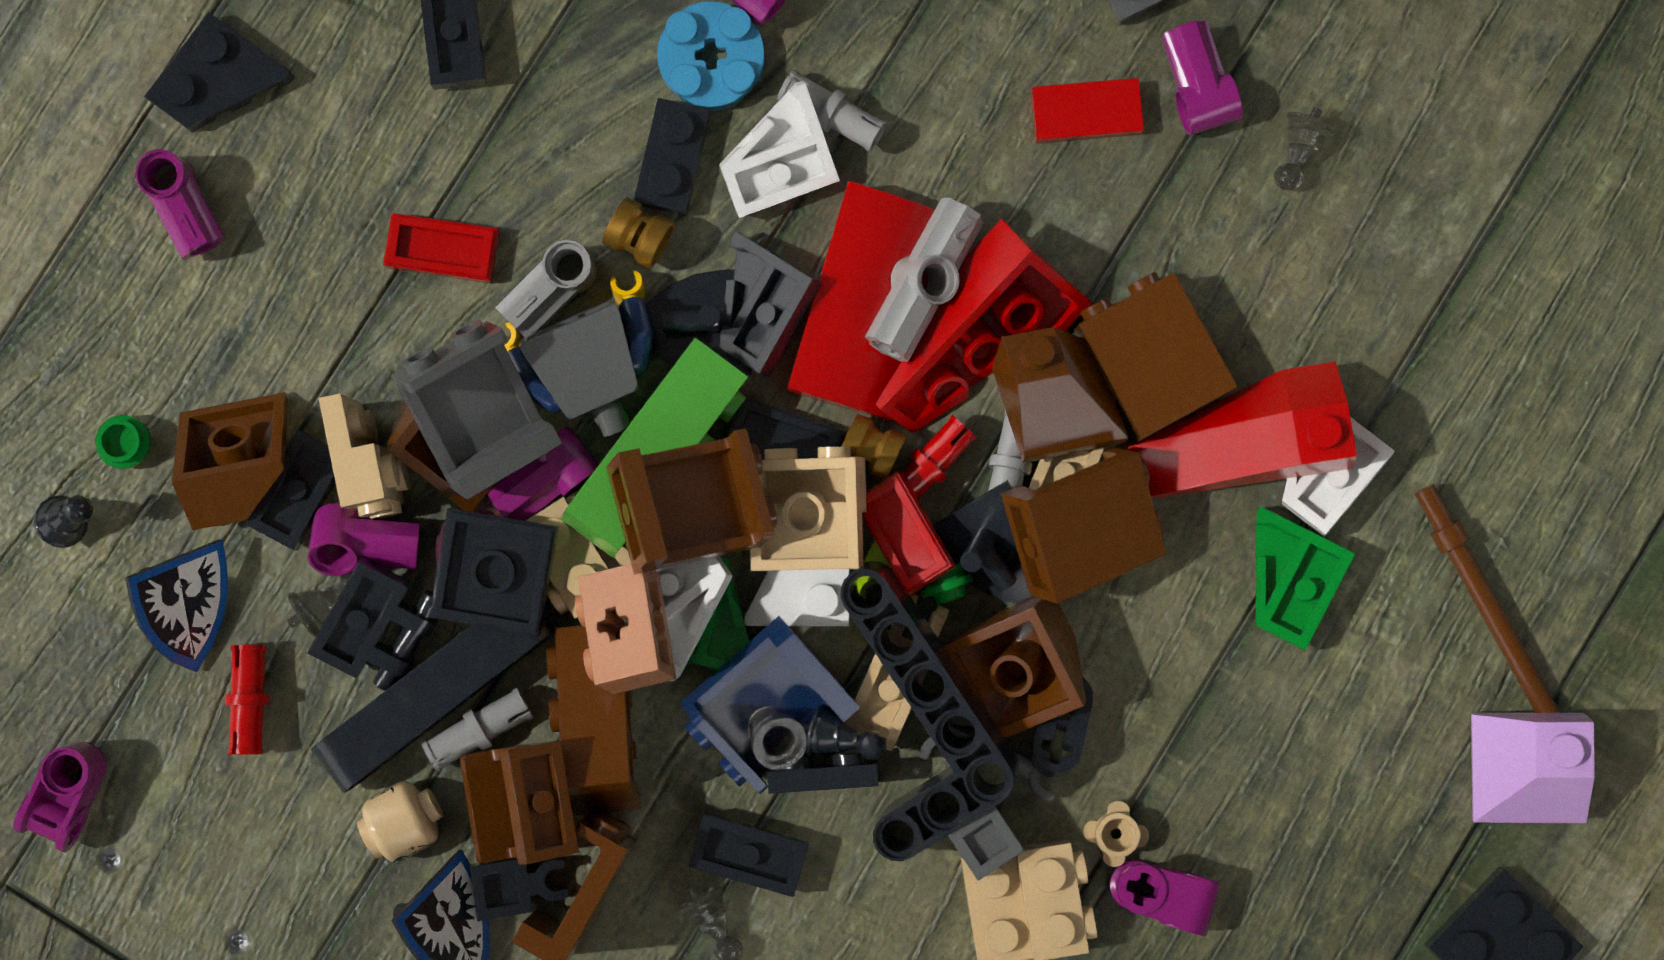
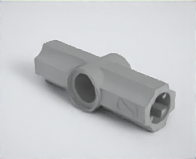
(908, 305)

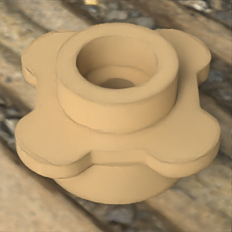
(1131, 834)

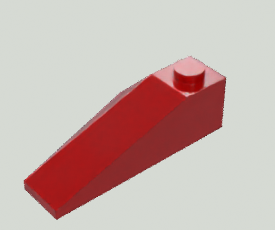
(1000, 293)
(1264, 433)

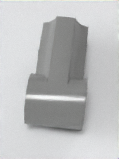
(542, 293)

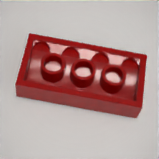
(834, 355)

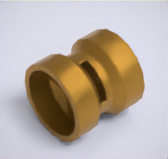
(638, 232)
(877, 447)

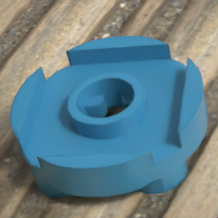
(730, 31)

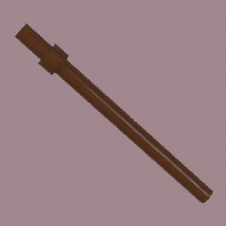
(1451, 538)

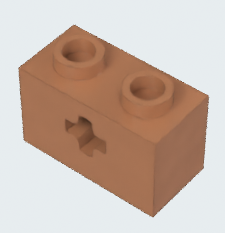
(644, 646)

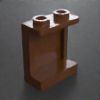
(1154, 354)
(691, 502)
(1085, 526)
(519, 803)
(559, 940)

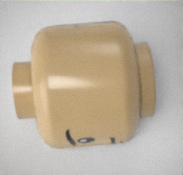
(400, 821)

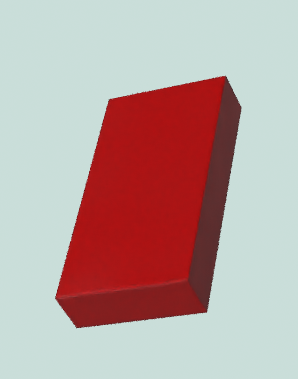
(1087, 110)
(441, 248)
(905, 534)

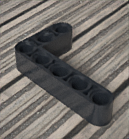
(933, 711)

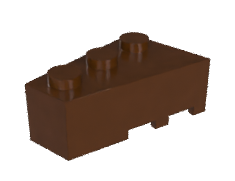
(592, 731)

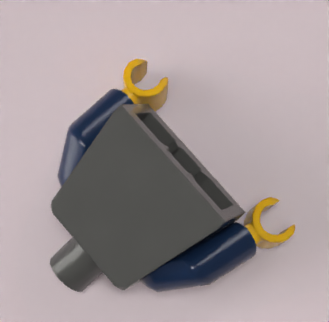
(588, 359)

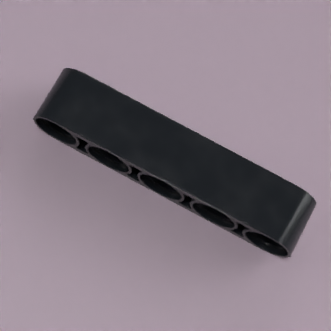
(422, 700)

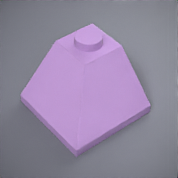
(1531, 767)

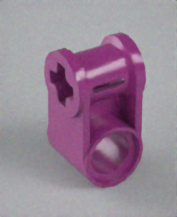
(55, 803)
(1171, 897)

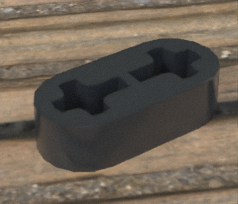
(1073, 738)

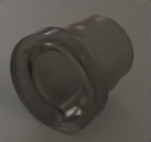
(785, 748)

